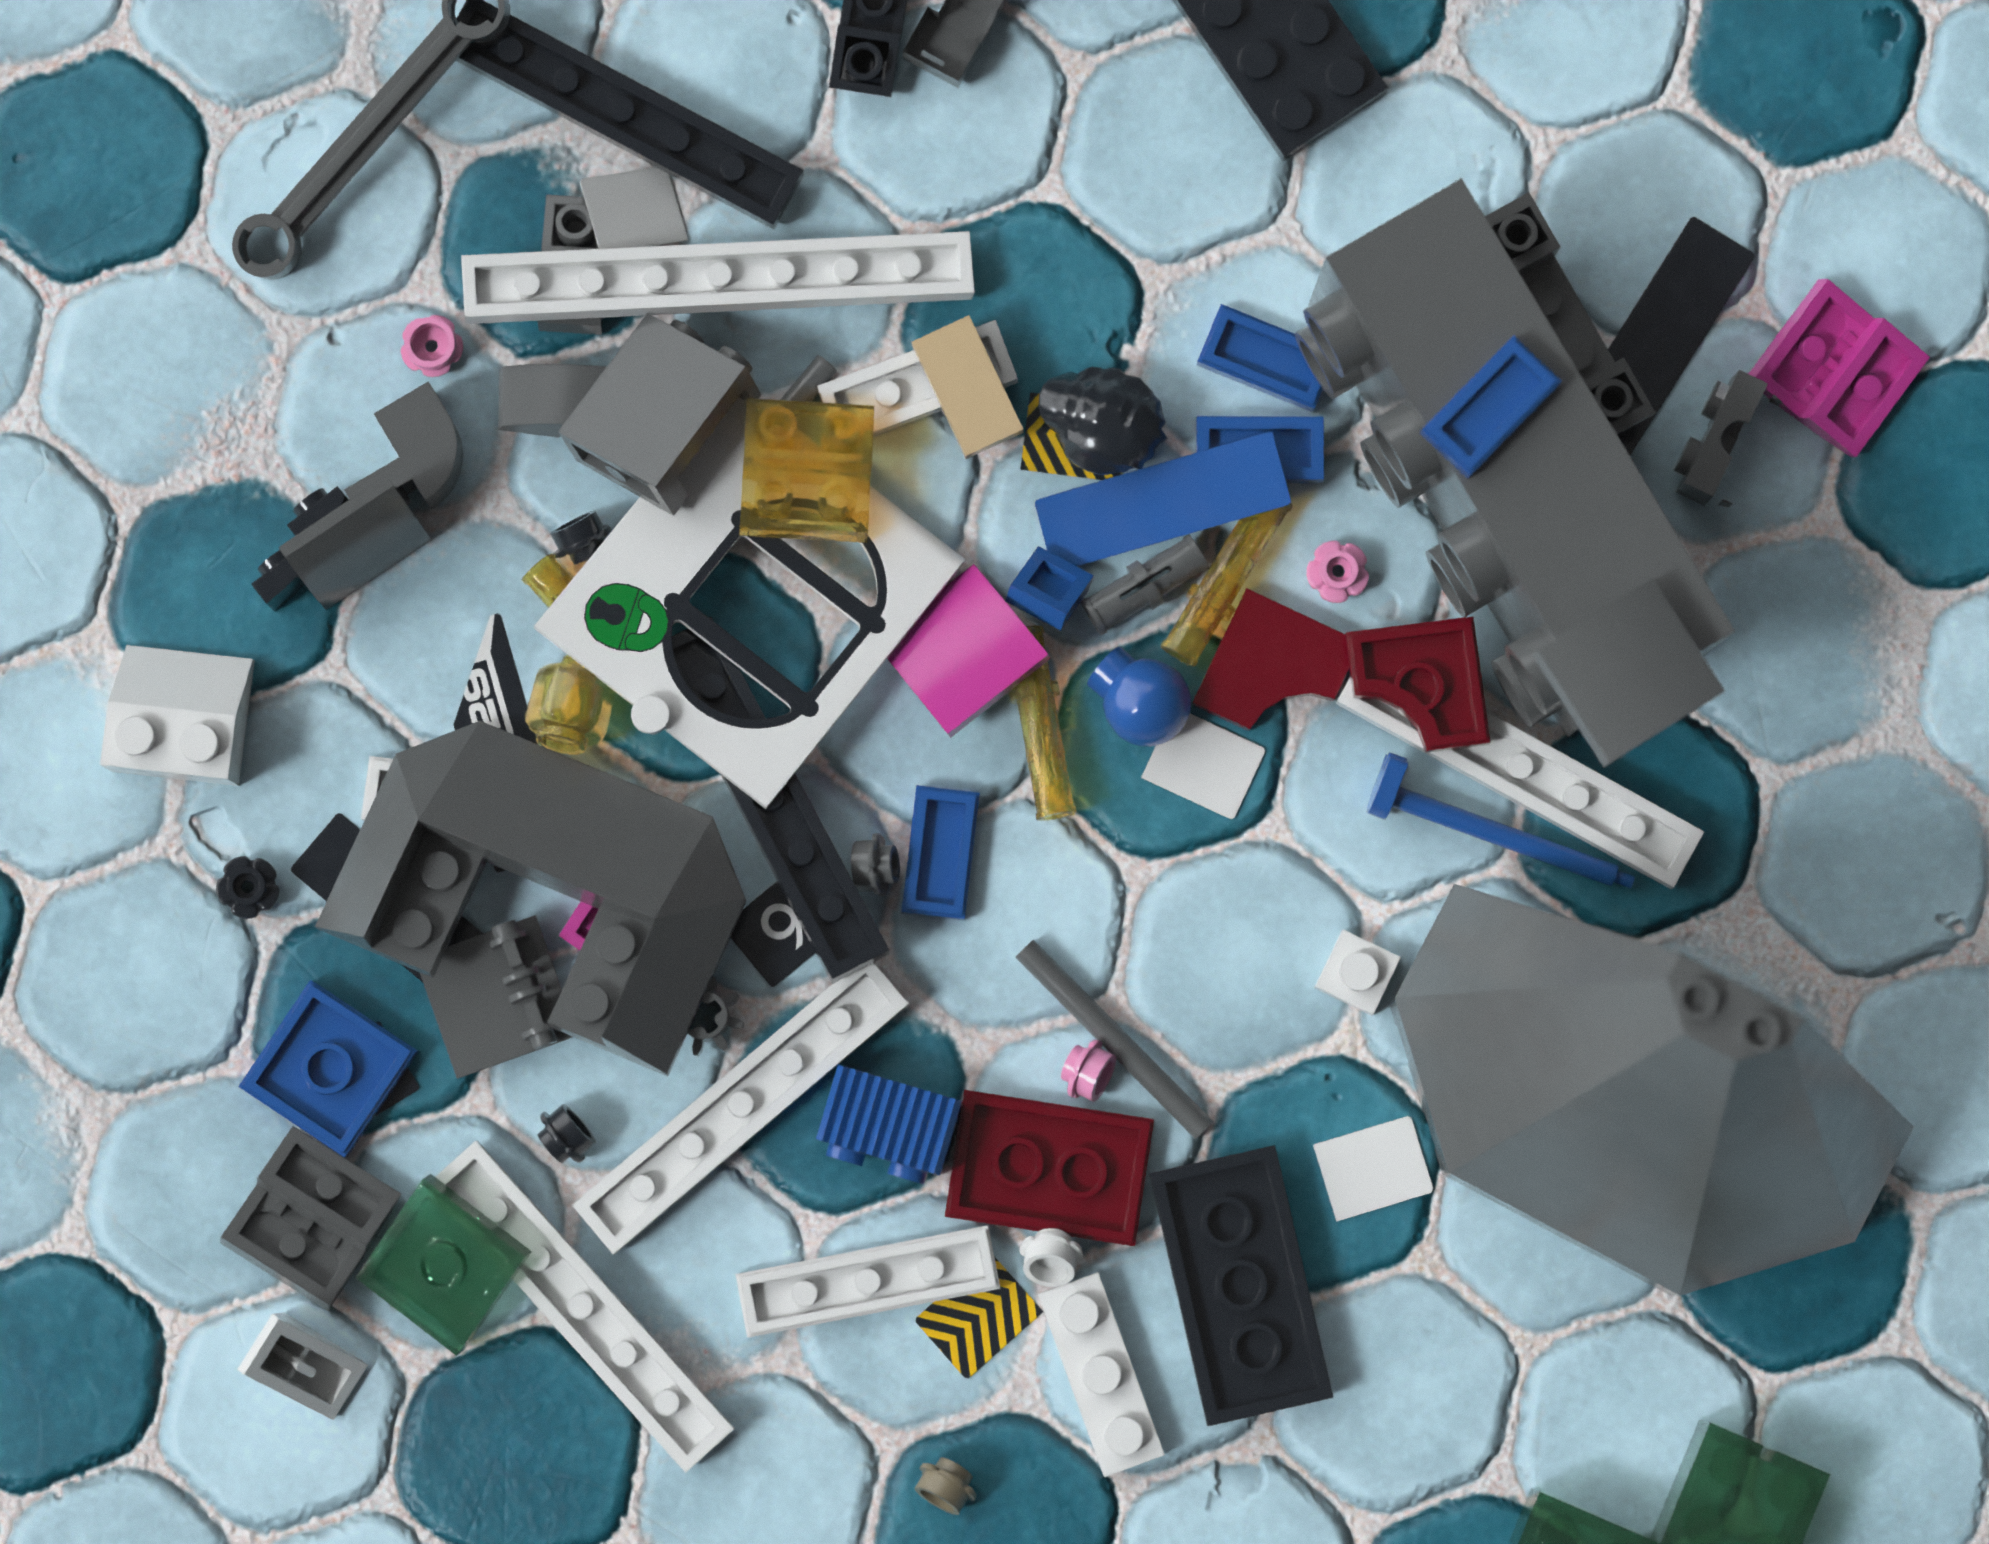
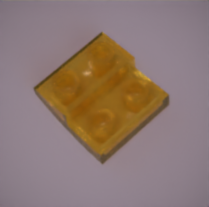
(806, 470)

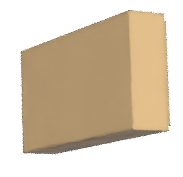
(967, 387)

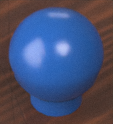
(1142, 698)

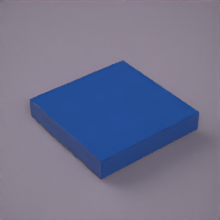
(328, 1069)

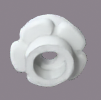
(1050, 1257)

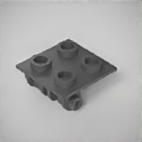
(495, 996)

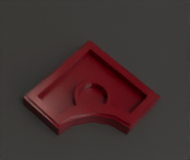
(1269, 658)
(1426, 674)

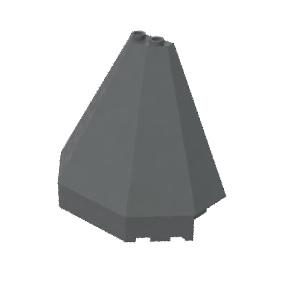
(1636, 1097)

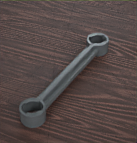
(364, 137)

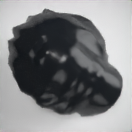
(1103, 419)

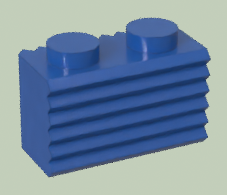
(889, 1123)

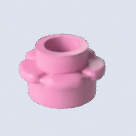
(425, 330)
(1335, 588)
(1088, 1070)

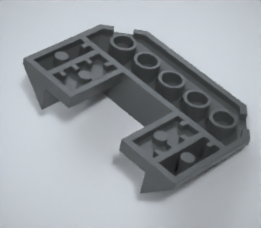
(508, 802)

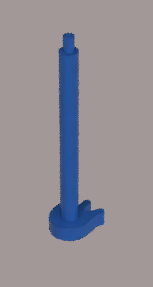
(1389, 794)

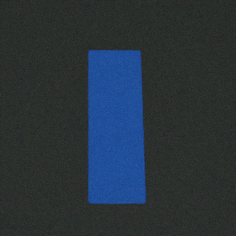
(1164, 501)

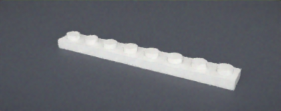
(717, 277)

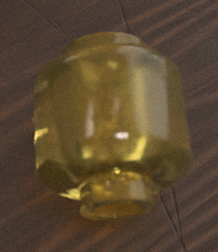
(568, 707)

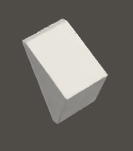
(302, 1365)

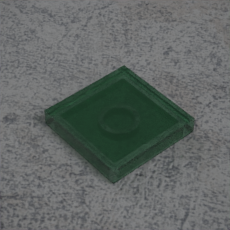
(443, 1264)

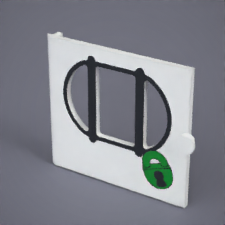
(640, 583)

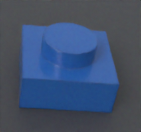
(1049, 588)

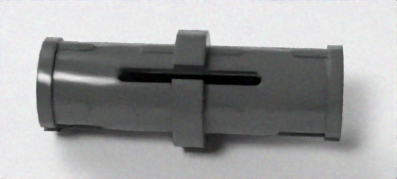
(1182, 560)

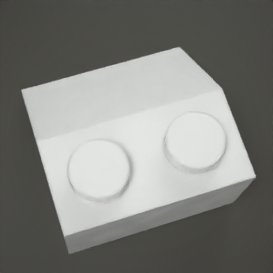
(178, 715)

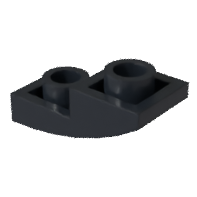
(868, 46)
(278, 578)

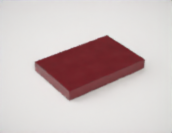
(1049, 1167)

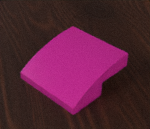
(1838, 367)
(966, 651)

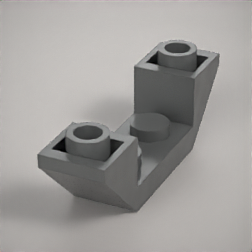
(1533, 253)

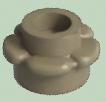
(945, 1485)

